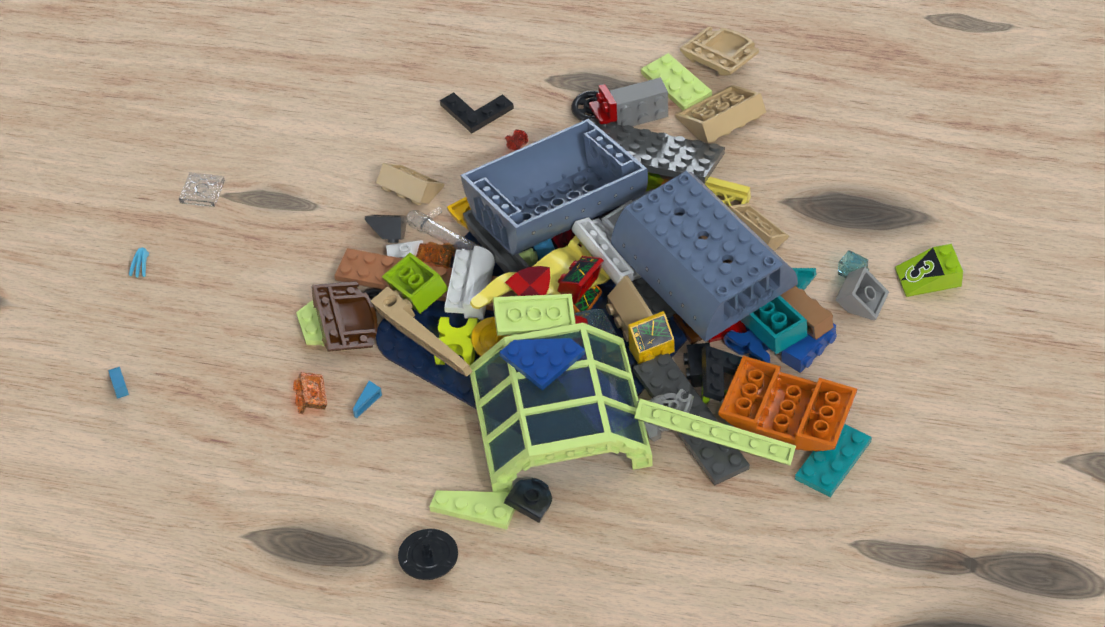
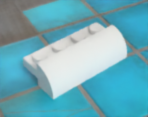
(597, 241)
(469, 276)

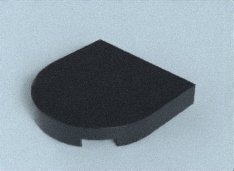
(530, 498)

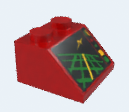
(580, 277)

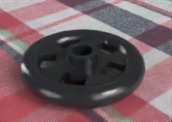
(581, 100)

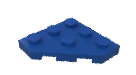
(542, 359)

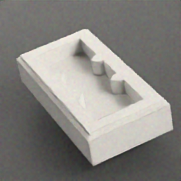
(402, 249)

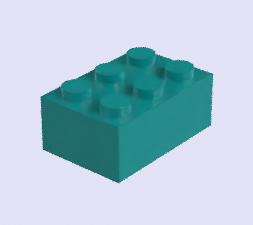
(777, 324)

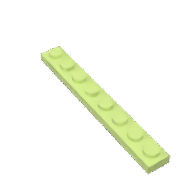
(715, 432)

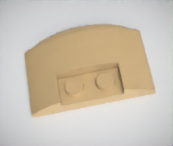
(720, 50)

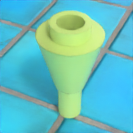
(529, 256)

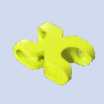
(457, 339)

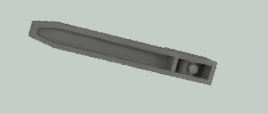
(502, 257)

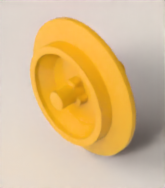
(485, 336)

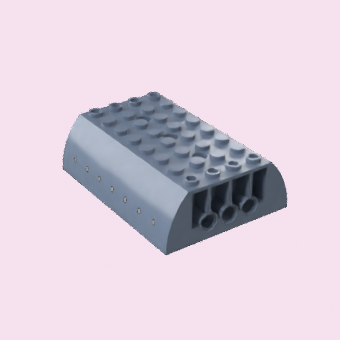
(552, 185)
(663, 245)

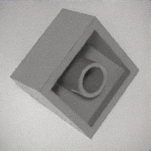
(862, 294)

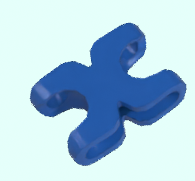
(747, 343)

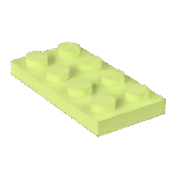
(680, 83)
(532, 313)

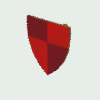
(530, 281)

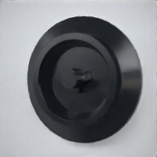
(428, 554)

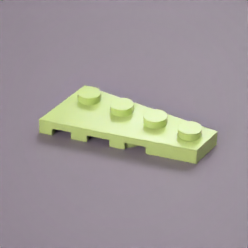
(474, 506)

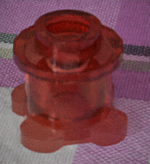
(516, 140)

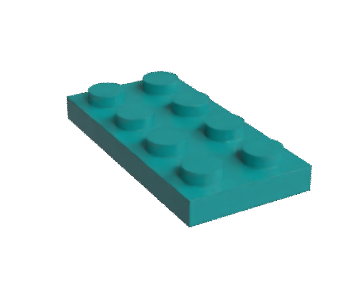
(828, 468)

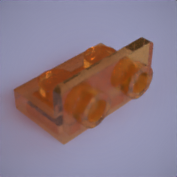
(436, 254)
(309, 392)

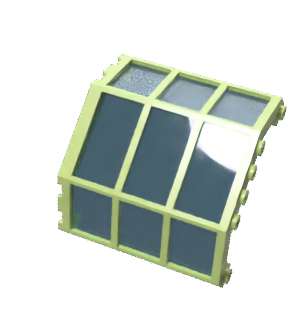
(574, 417)

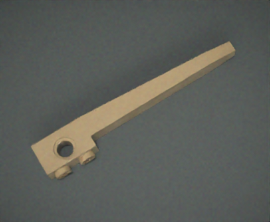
(400, 315)

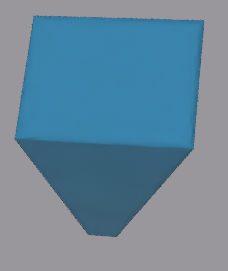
(118, 382)
(369, 395)

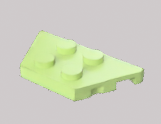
(310, 325)

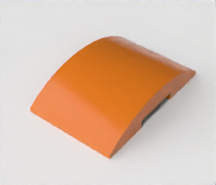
(787, 406)

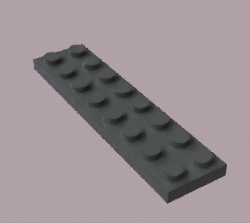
(663, 377)

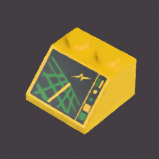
(650, 337)

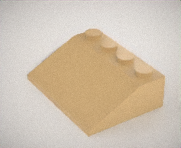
(722, 113)

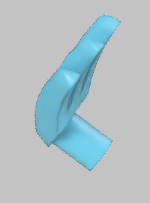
(140, 256)

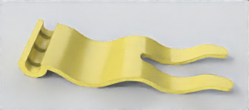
(559, 263)

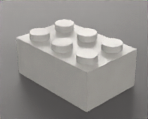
(641, 102)

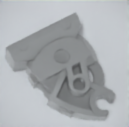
(678, 403)

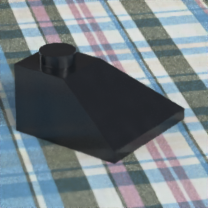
(388, 226)

